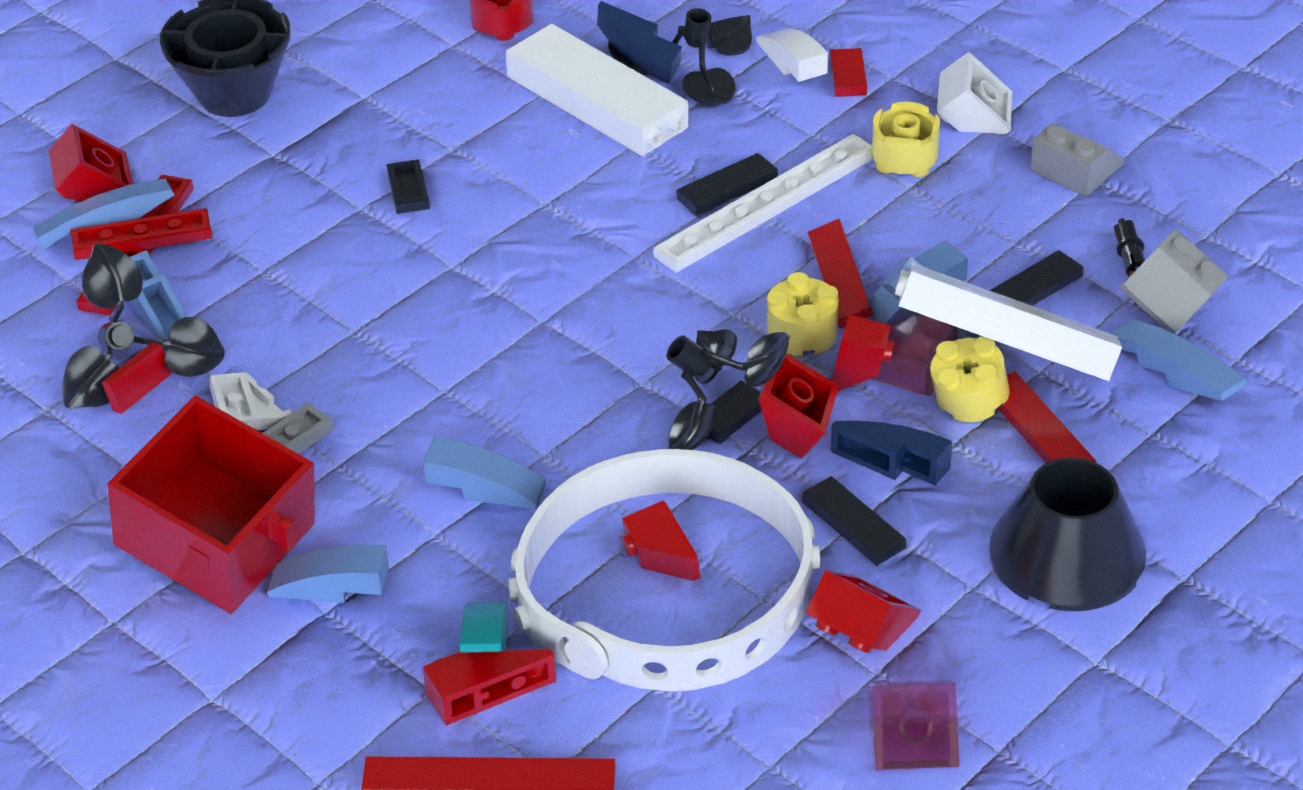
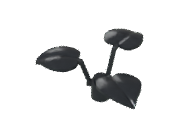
(727, 36)
(108, 281)
(703, 362)

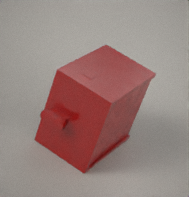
(212, 503)

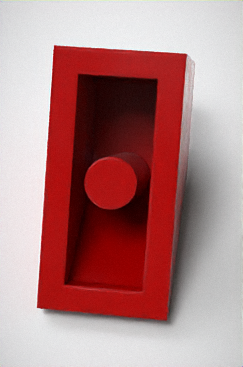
(861, 351)
(659, 542)

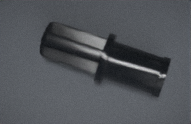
(1129, 245)

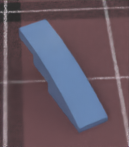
(112, 206)
(1183, 362)

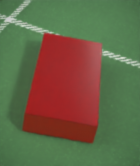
(848, 72)
(136, 378)

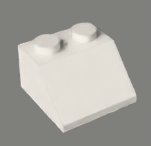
(974, 98)

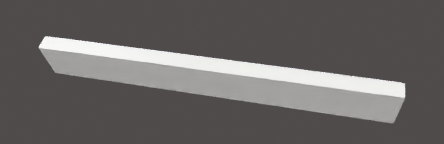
(763, 203)

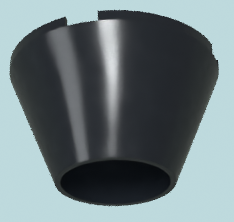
(227, 52)
(1069, 538)

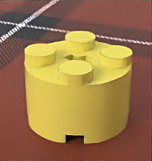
(905, 139)
(804, 311)
(969, 378)

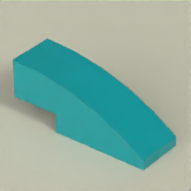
(484, 626)

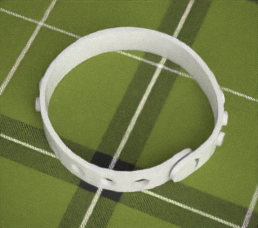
(660, 471)

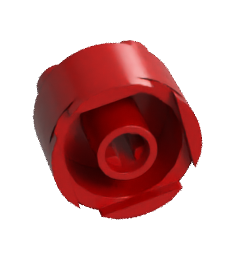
(501, 17)

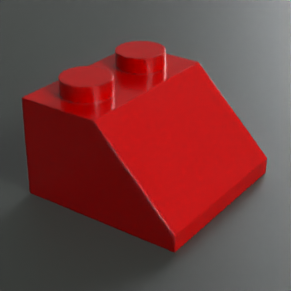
(87, 165)
(797, 406)
(860, 611)

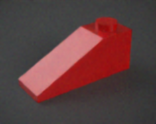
(480, 680)

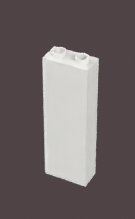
(597, 89)
(1008, 321)

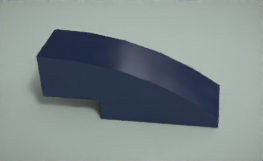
(639, 41)
(892, 449)

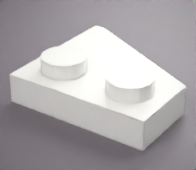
(245, 400)

